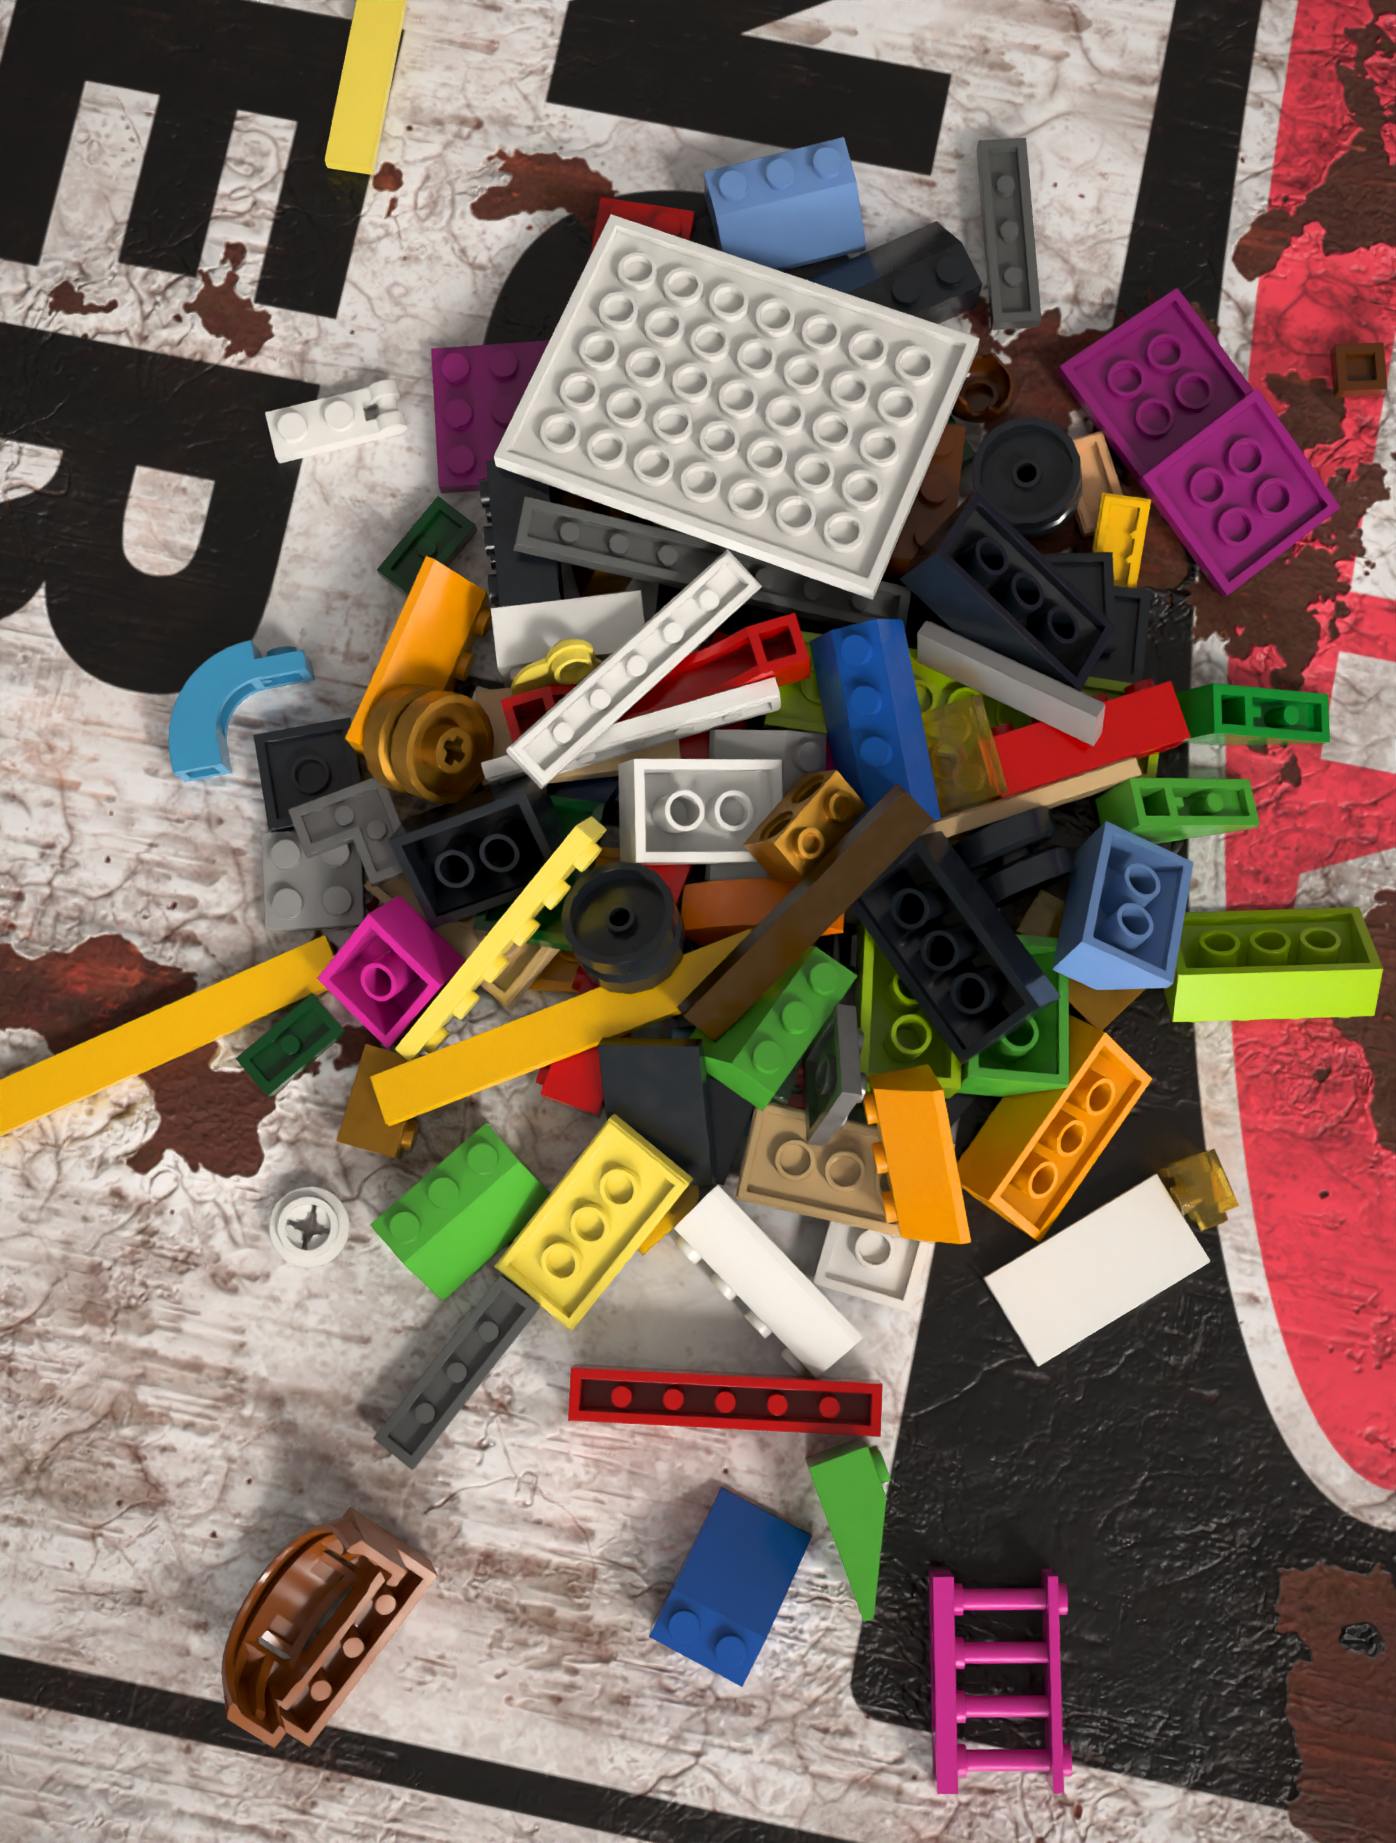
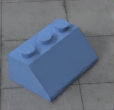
(787, 207)
(1123, 913)

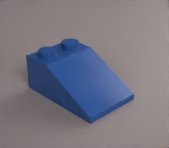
(730, 1587)

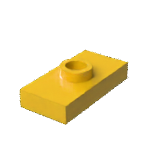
(1122, 530)

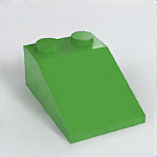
(854, 1504)

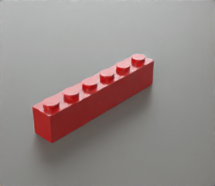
(725, 1400)

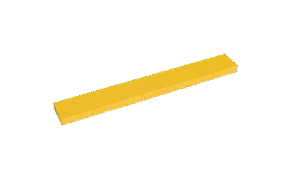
(163, 1035)
(538, 1039)

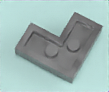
(355, 815)

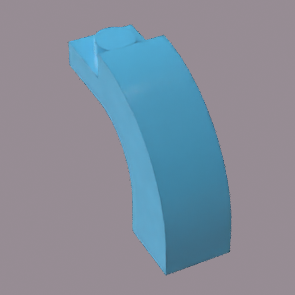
(213, 694)

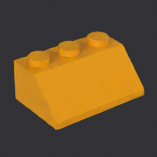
(916, 1155)

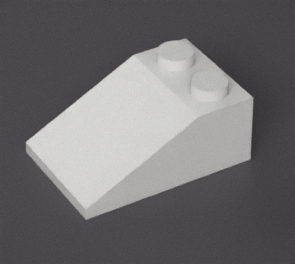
(694, 808)

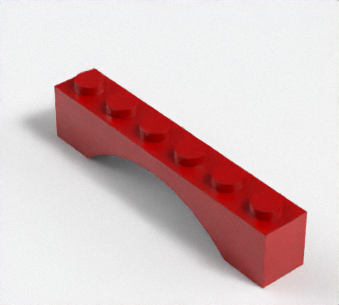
(746, 657)

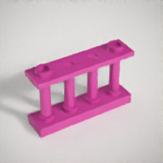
(953, 1707)

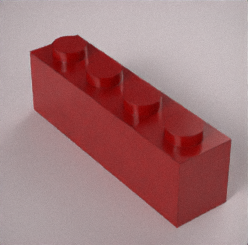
(1133, 725)

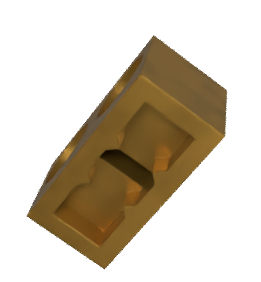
(805, 825)

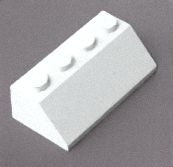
(767, 1281)

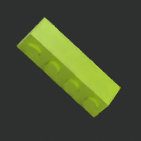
(1274, 966)

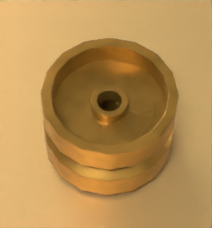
(428, 743)

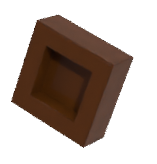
(1358, 370)

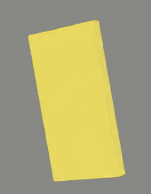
(593, 1222)

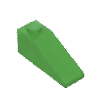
(1179, 807)

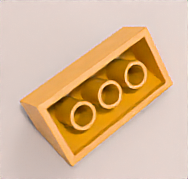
(429, 639)
(1047, 1141)

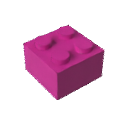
(391, 970)

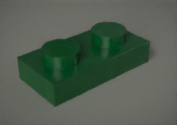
(436, 534)
(291, 1045)

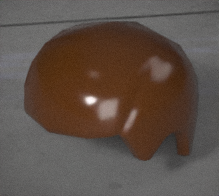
(985, 391)

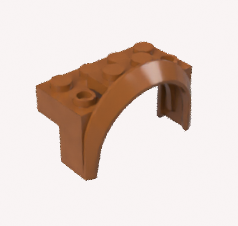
(289, 1601)

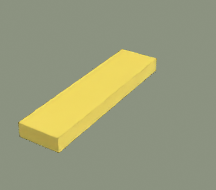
(365, 85)

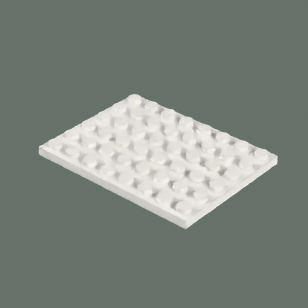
(739, 405)

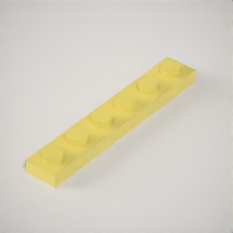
(515, 927)

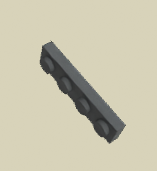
(1008, 234)
(457, 1372)

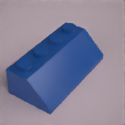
(874, 712)

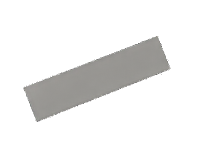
(1010, 682)

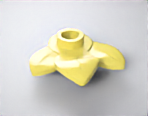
(564, 664)

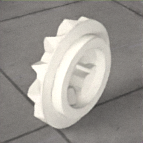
(290, 1241)

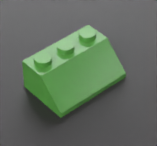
(777, 1028)
(1036, 1053)
(462, 1212)

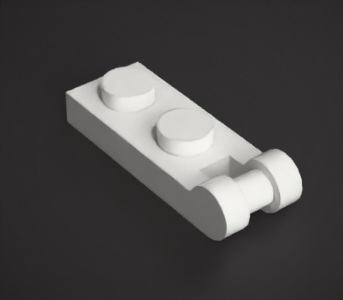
(335, 422)

